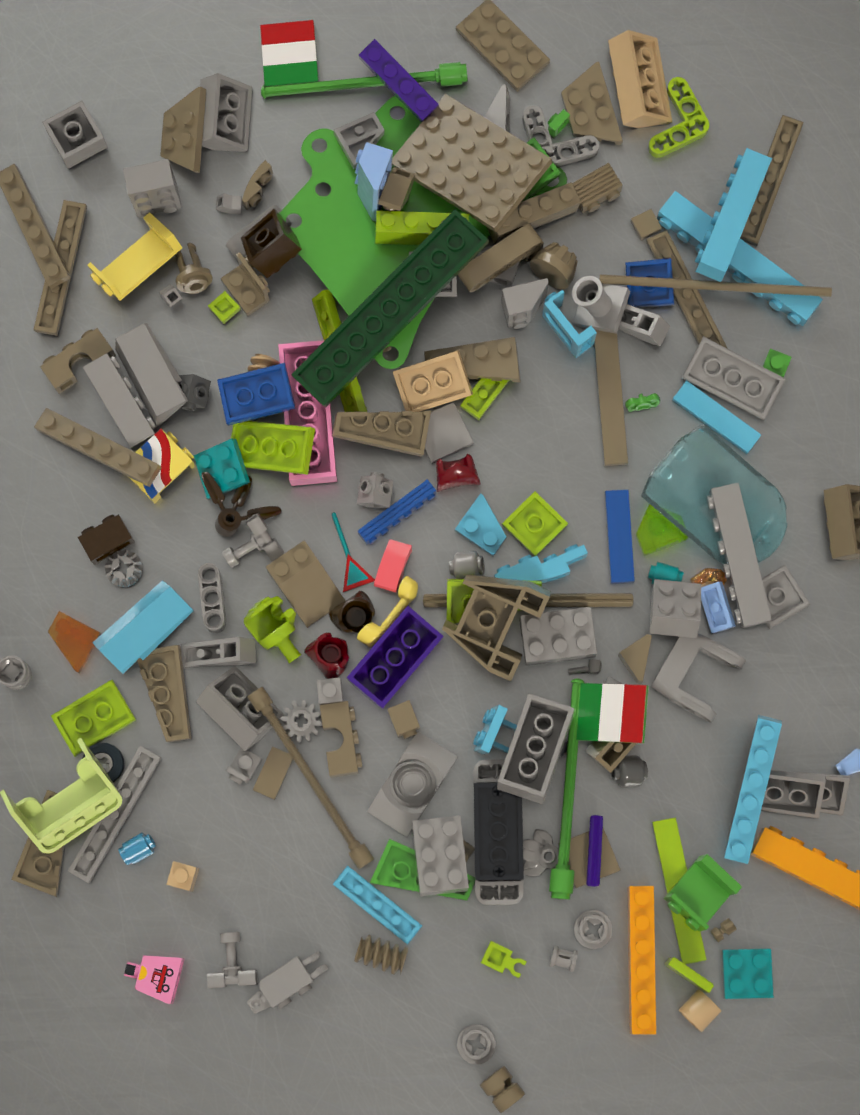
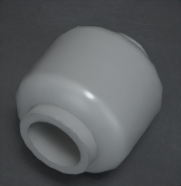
(466, 564)

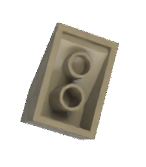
(305, 583)

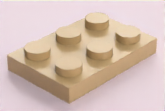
(433, 382)

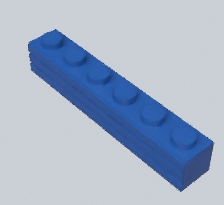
(402, 508)

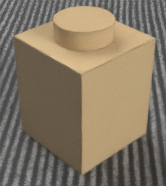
(182, 876)

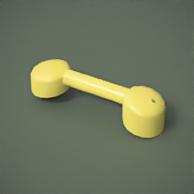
(372, 632)

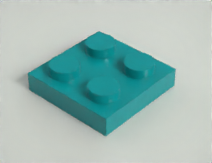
(224, 465)
(747, 973)

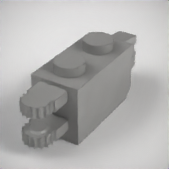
(284, 983)

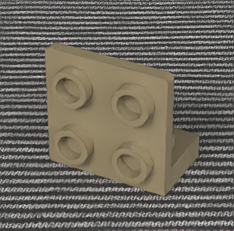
(246, 286)

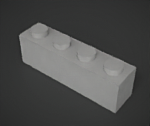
(118, 399)

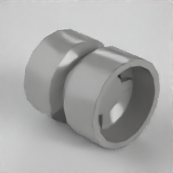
(14, 672)

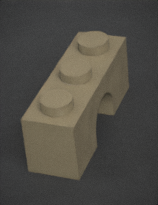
(59, 367)
(339, 717)

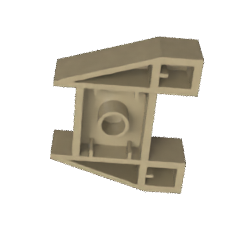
(490, 617)

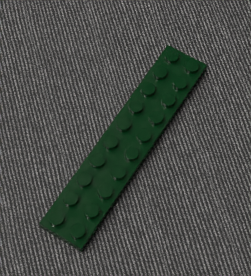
(390, 308)

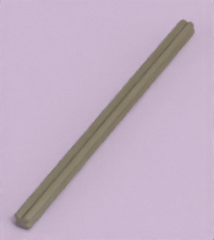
(558, 600)

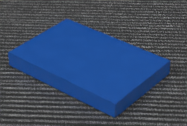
(256, 394)

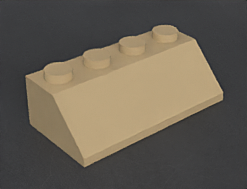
(639, 80)

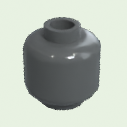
(630, 771)

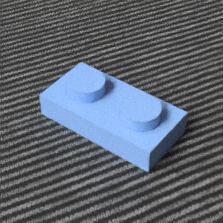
(717, 607)

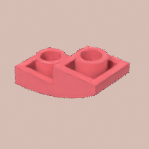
(392, 565)

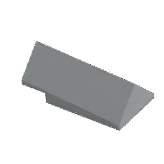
(151, 373)
(805, 793)

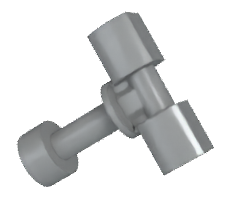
(259, 539)
(231, 974)

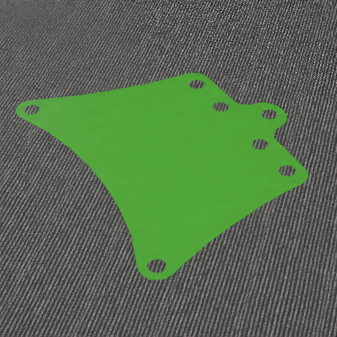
(339, 233)

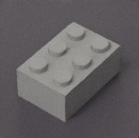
(152, 188)
(558, 636)
(440, 856)

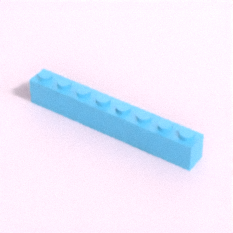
(746, 263)

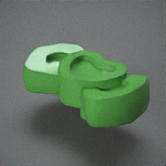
(642, 402)

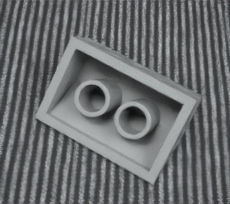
(226, 113)
(230, 708)

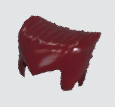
(456, 473)
(329, 655)

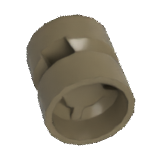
(502, 1089)

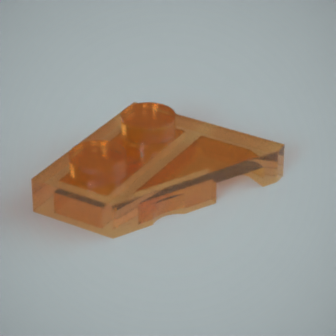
(73, 639)

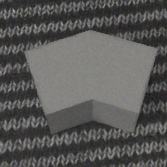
(229, 204)
(166, 291)

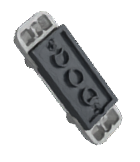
(497, 838)

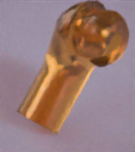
(709, 574)

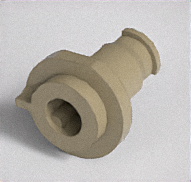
(192, 277)

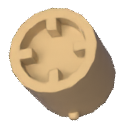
(700, 1010)

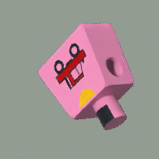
(157, 976)

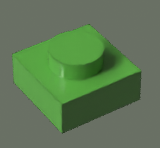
(558, 123)
(777, 362)

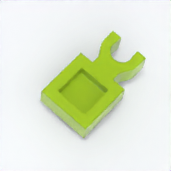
(499, 958)

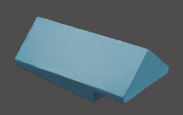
(143, 627)

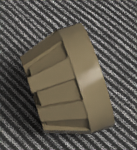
(555, 264)

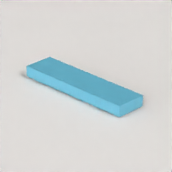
(716, 417)
(377, 905)

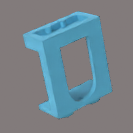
(562, 327)

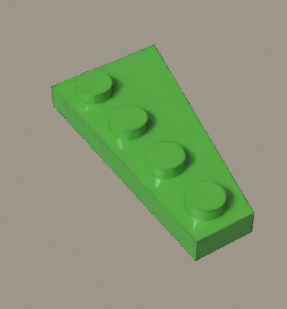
(399, 870)

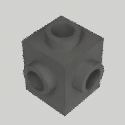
(196, 391)

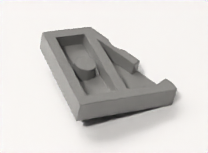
(356, 134)

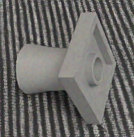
(599, 304)

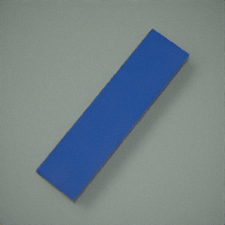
(619, 536)

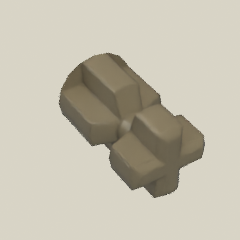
(726, 927)

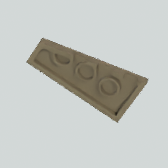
(487, 359)
(384, 429)
(166, 686)
(39, 868)

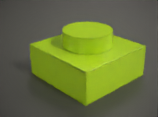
(224, 307)

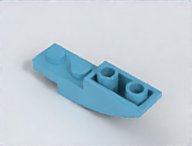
(552, 568)

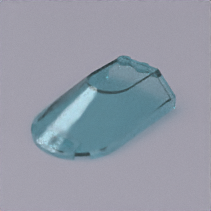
(705, 462)

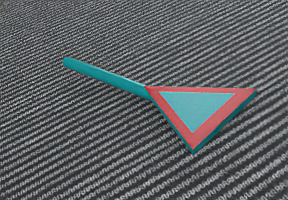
(354, 575)

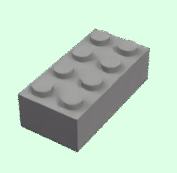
(535, 748)

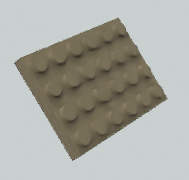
(471, 162)

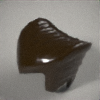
(353, 613)

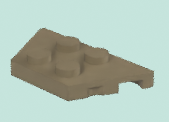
(591, 107)
(184, 131)

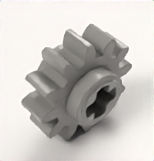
(295, 714)

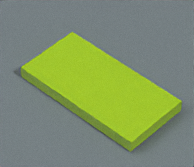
(274, 446)

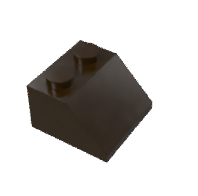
(270, 244)

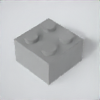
(75, 134)
(675, 608)

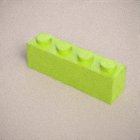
(407, 227)

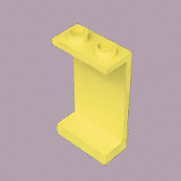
(138, 260)

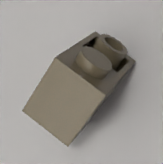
(397, 189)

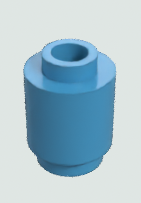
(137, 848)

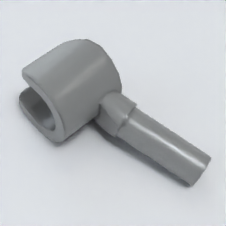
(594, 667)

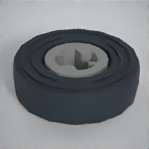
(114, 757)

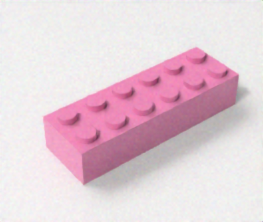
(309, 414)

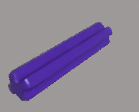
(594, 851)

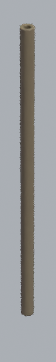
(716, 285)

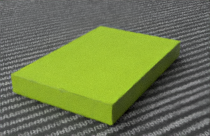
(93, 717)

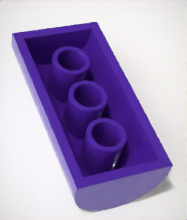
(394, 657)

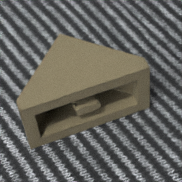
(635, 658)

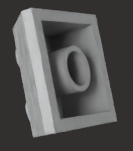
(523, 302)

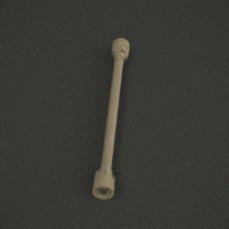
(262, 702)

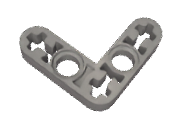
(547, 144)

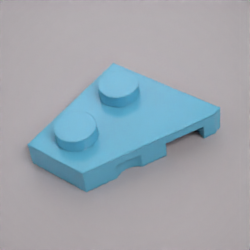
(482, 527)

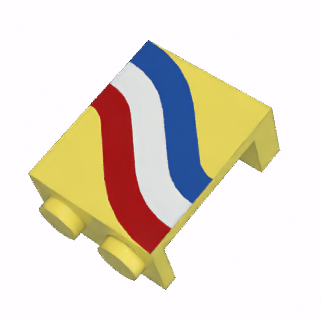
(164, 451)

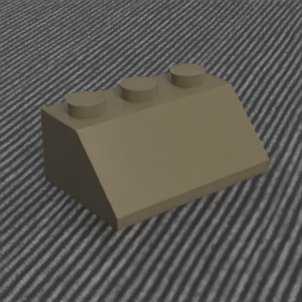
(843, 521)

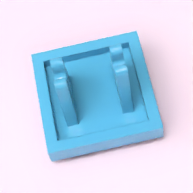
(493, 720)

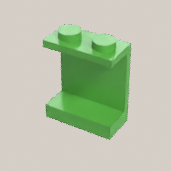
(701, 892)

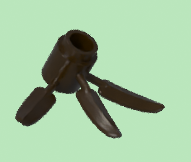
(222, 526)

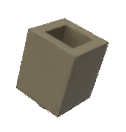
(404, 719)

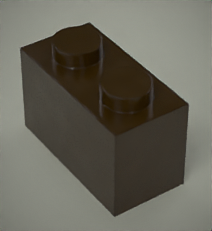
(105, 538)

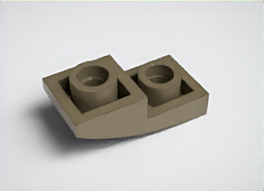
(253, 191)

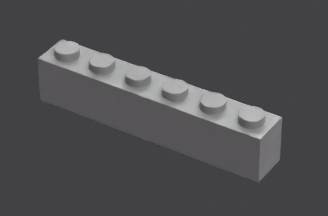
(739, 555)

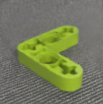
(689, 120)

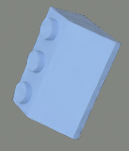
(372, 173)

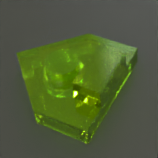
(657, 532)

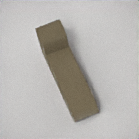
(502, 256)

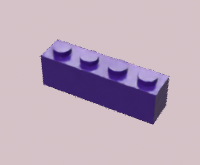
(398, 80)

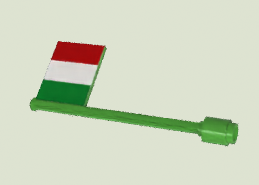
(292, 64)
(600, 715)

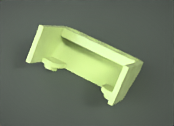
(70, 810)

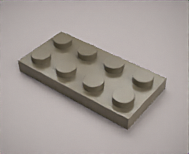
(502, 44)

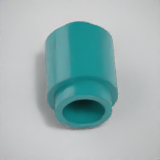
(665, 572)

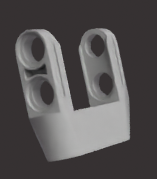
(678, 664)

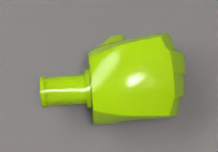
(272, 626)

